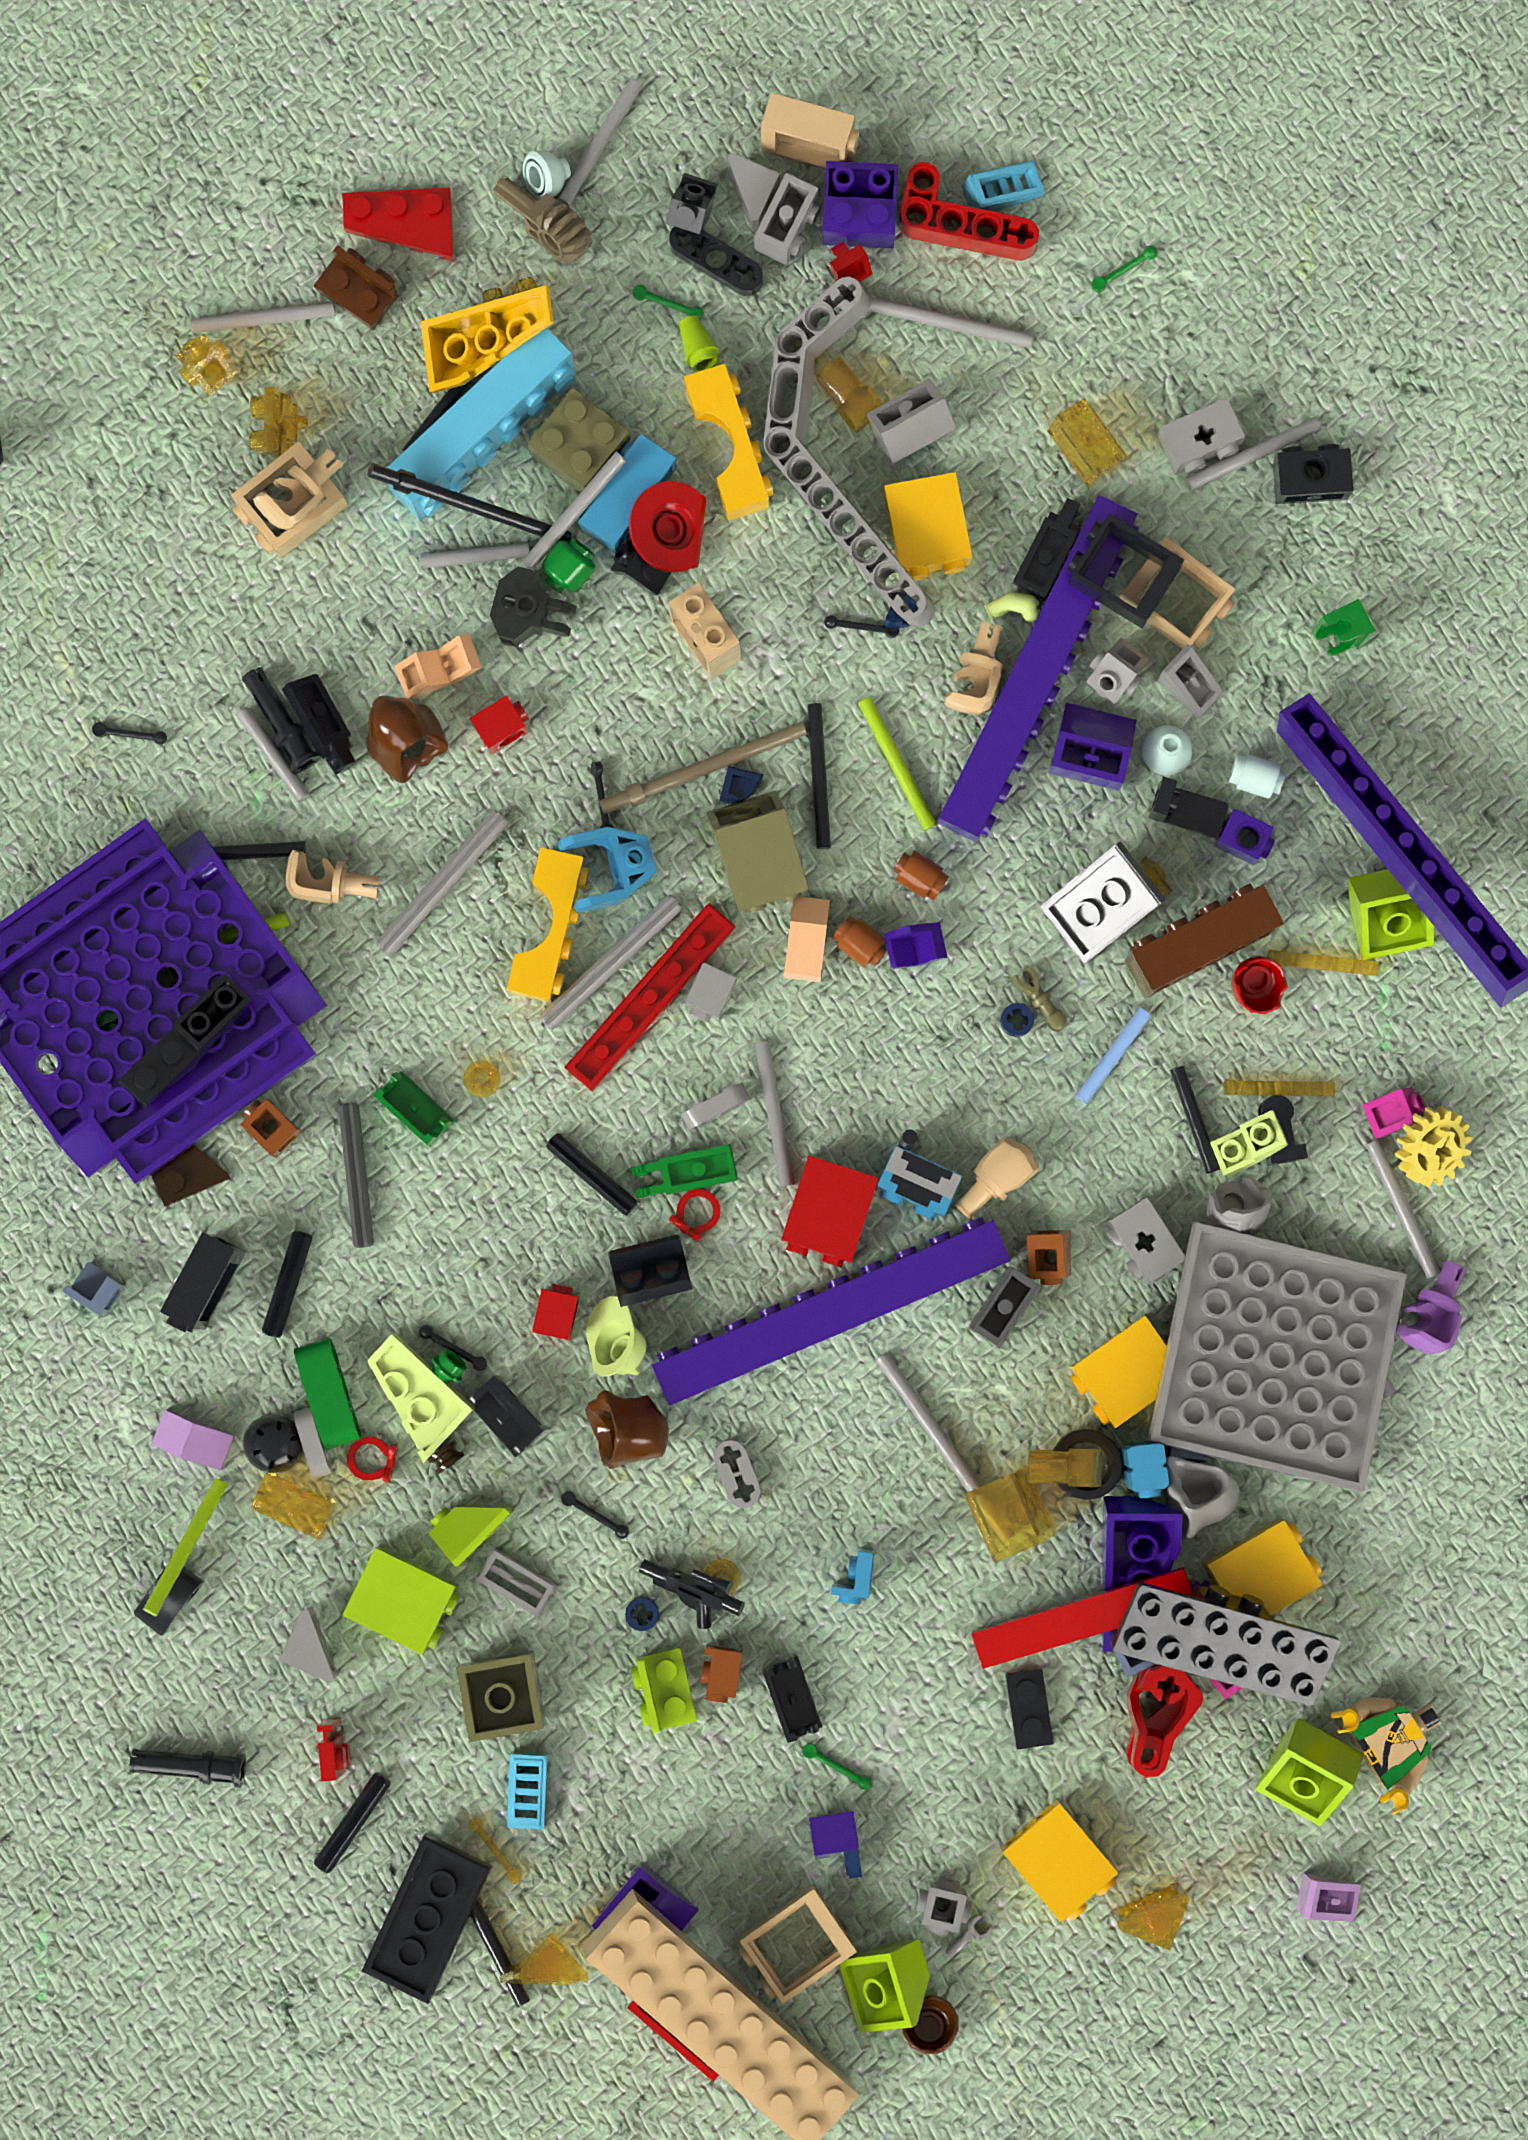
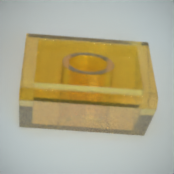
(1010, 1514)
(1154, 1915)
(545, 1964)

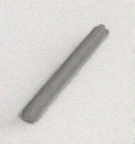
(442, 882)
(610, 962)

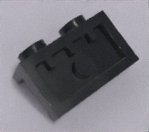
(650, 1270)

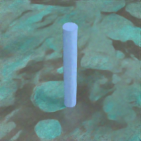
(1113, 1055)

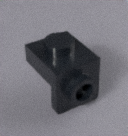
(636, 569)

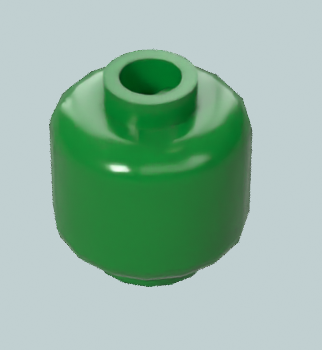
(568, 565)

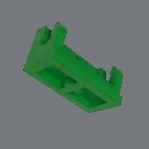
(1348, 624)
(414, 1108)

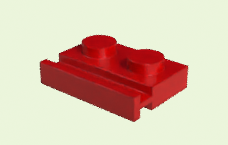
(333, 1753)

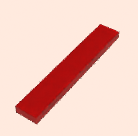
(650, 997)
(1065, 1621)

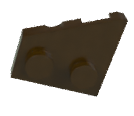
(187, 1176)

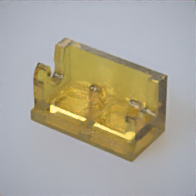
(1086, 442)
(293, 1505)

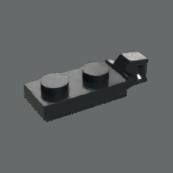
(1048, 551)
(321, 721)

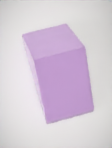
(192, 1440)
(1327, 1898)

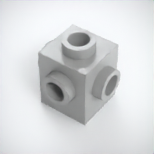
(1117, 671)
(944, 1920)

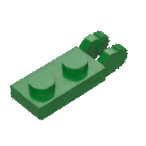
(689, 1171)

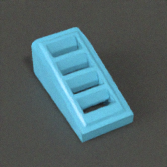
(981, 195)
(527, 1759)

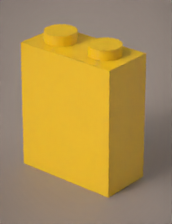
(928, 525)
(1122, 1372)
(1267, 1567)
(1060, 1861)

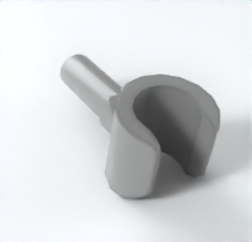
(968, 1936)

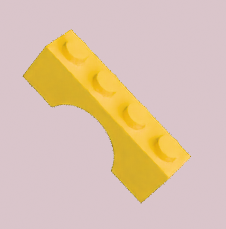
(714, 400)
(537, 971)

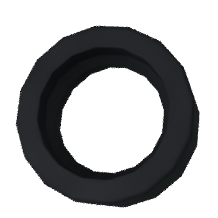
(1113, 1457)

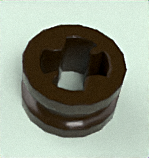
(446, 1457)

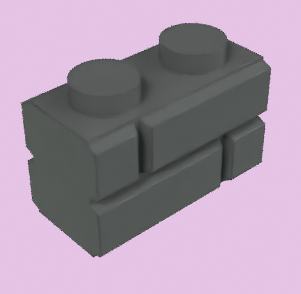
(1004, 1307)

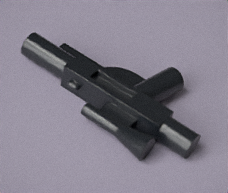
(697, 1593)

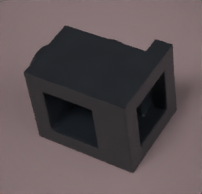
(692, 203)

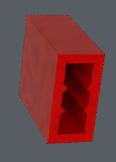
(829, 1211)

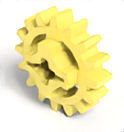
(1433, 1146)

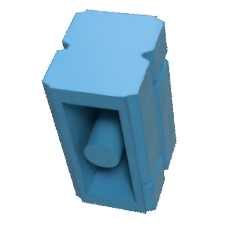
(1144, 1468)

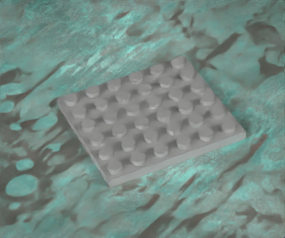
(1277, 1357)

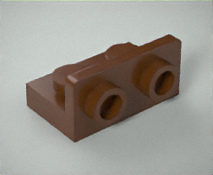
(357, 287)

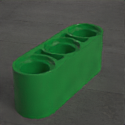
(327, 1393)

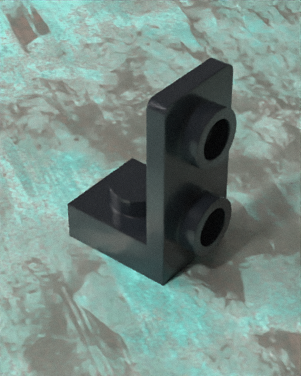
(1188, 809)

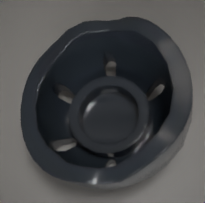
(273, 1445)

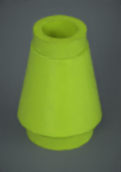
(698, 345)

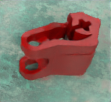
(1164, 1725)

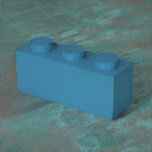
(608, 514)

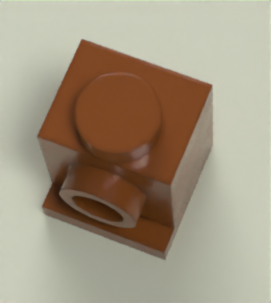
(274, 1142)
(1039, 1266)
(721, 1673)

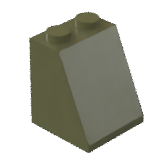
(758, 852)

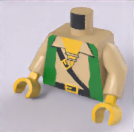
(1391, 1743)

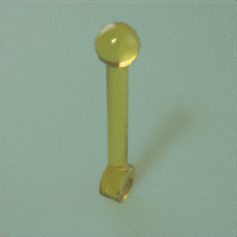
(476, 1825)

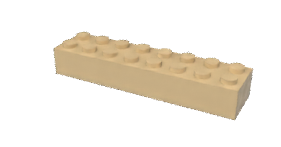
(719, 2019)

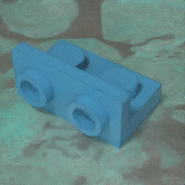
(859, 1571)

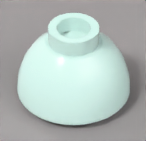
(545, 173)
(1167, 750)

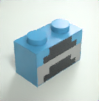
(919, 1183)

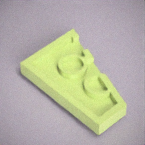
(424, 1402)

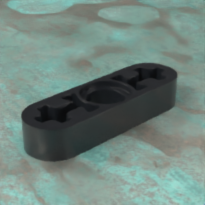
(742, 265)

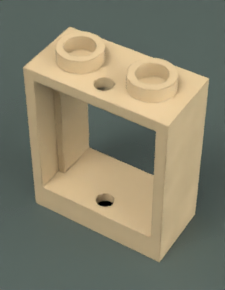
(807, 132)
(282, 545)
(1199, 574)
(701, 623)
(829, 1922)

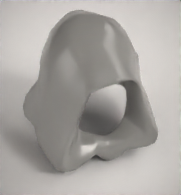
(1201, 1492)

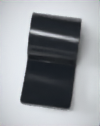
(179, 1596)

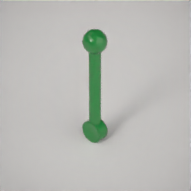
(1099, 283)
(640, 293)
(810, 1751)

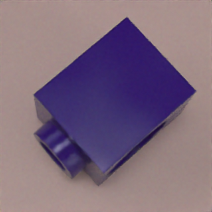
(1229, 841)

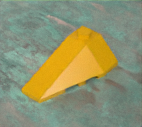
(476, 337)

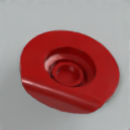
(668, 526)

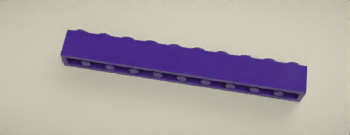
(1031, 685)
(1405, 850)
(830, 1312)

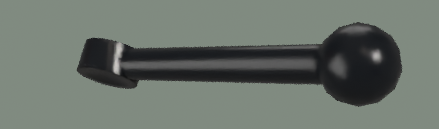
(832, 622)
(101, 730)
(597, 771)
(478, 1363)
(569, 1498)

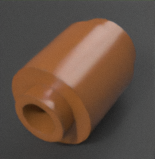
(920, 875)
(860, 942)

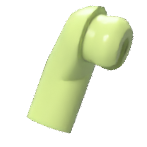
(1015, 602)

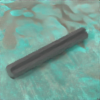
(356, 1175)

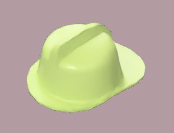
(614, 1340)

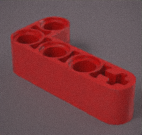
(970, 220)

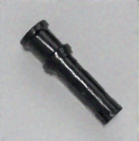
(287, 733)
(206, 1767)

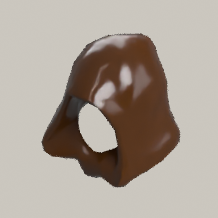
(396, 726)
(627, 1428)

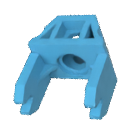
(626, 875)

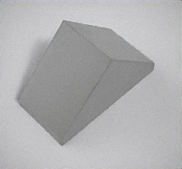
(754, 187)
(1190, 682)
(308, 1648)

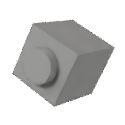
(710, 993)

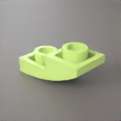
(1249, 1144)

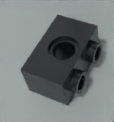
(1295, 487)

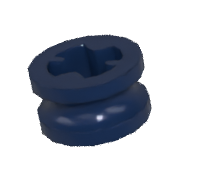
(1025, 1012)
(633, 1622)

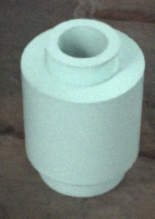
(1256, 776)

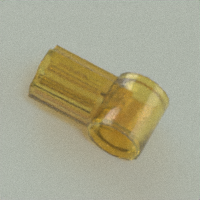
(848, 393)
(1076, 1467)

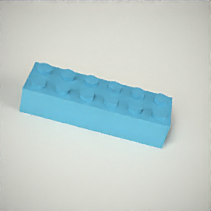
(486, 418)

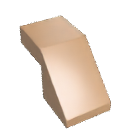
(438, 668)
(806, 939)

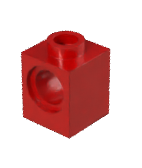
(500, 724)
(556, 1312)

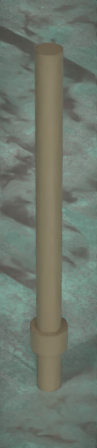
(637, 793)

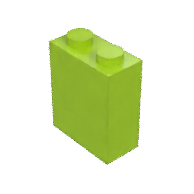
(402, 1601)

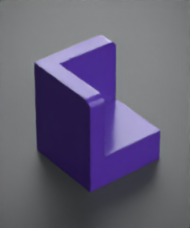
(915, 945)
(833, 1834)

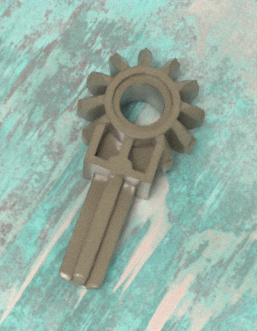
(548, 222)

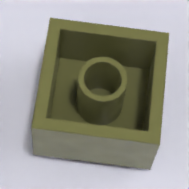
(577, 440)
(501, 1696)

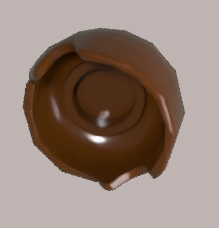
(935, 2027)

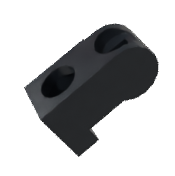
(1284, 1112)

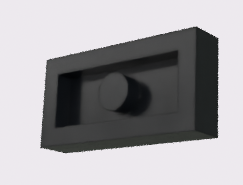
(1029, 1709)

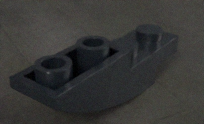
(186, 1041)

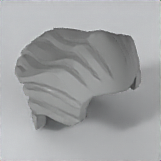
(1240, 1206)

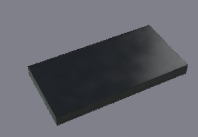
(427, 1918)

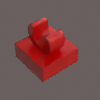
(850, 263)

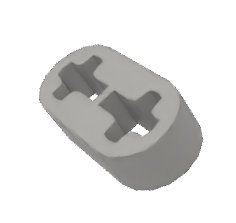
(715, 1106)
(316, 1456)
(728, 1477)

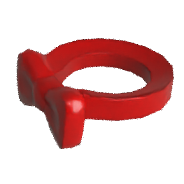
(678, 1220)
(384, 1473)

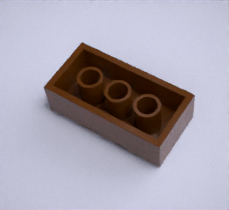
(1203, 941)

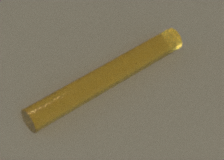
(1325, 963)
(1283, 1088)

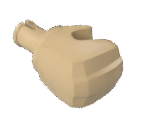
(302, 491)
(982, 671)
(334, 884)
(999, 1172)

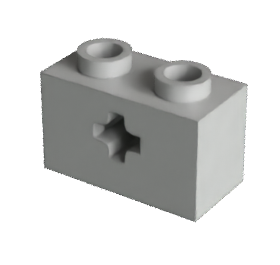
(1212, 421)
(1164, 1252)

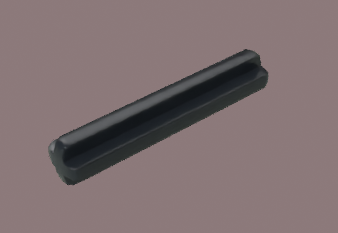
(591, 1174)
(287, 1284)
(352, 1822)

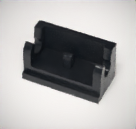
(506, 1415)
(792, 1699)

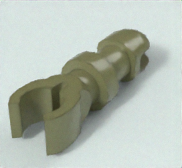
(1054, 1018)

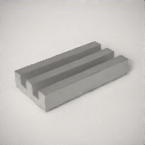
(543, 1597)

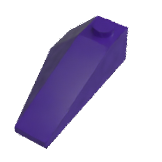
(1137, 1542)

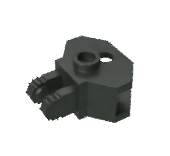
(529, 611)

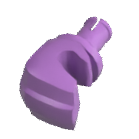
(1437, 1314)

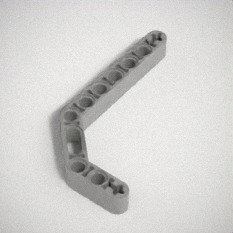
(798, 457)

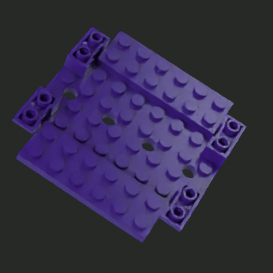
(99, 948)

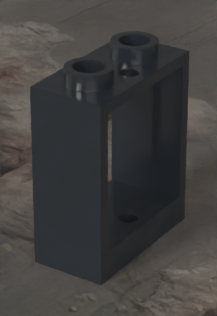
(1169, 561)
(202, 1283)

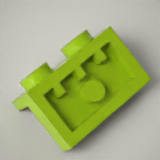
(664, 1689)

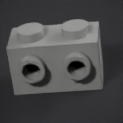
(786, 219)
(910, 423)

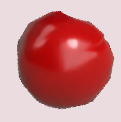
(1259, 984)

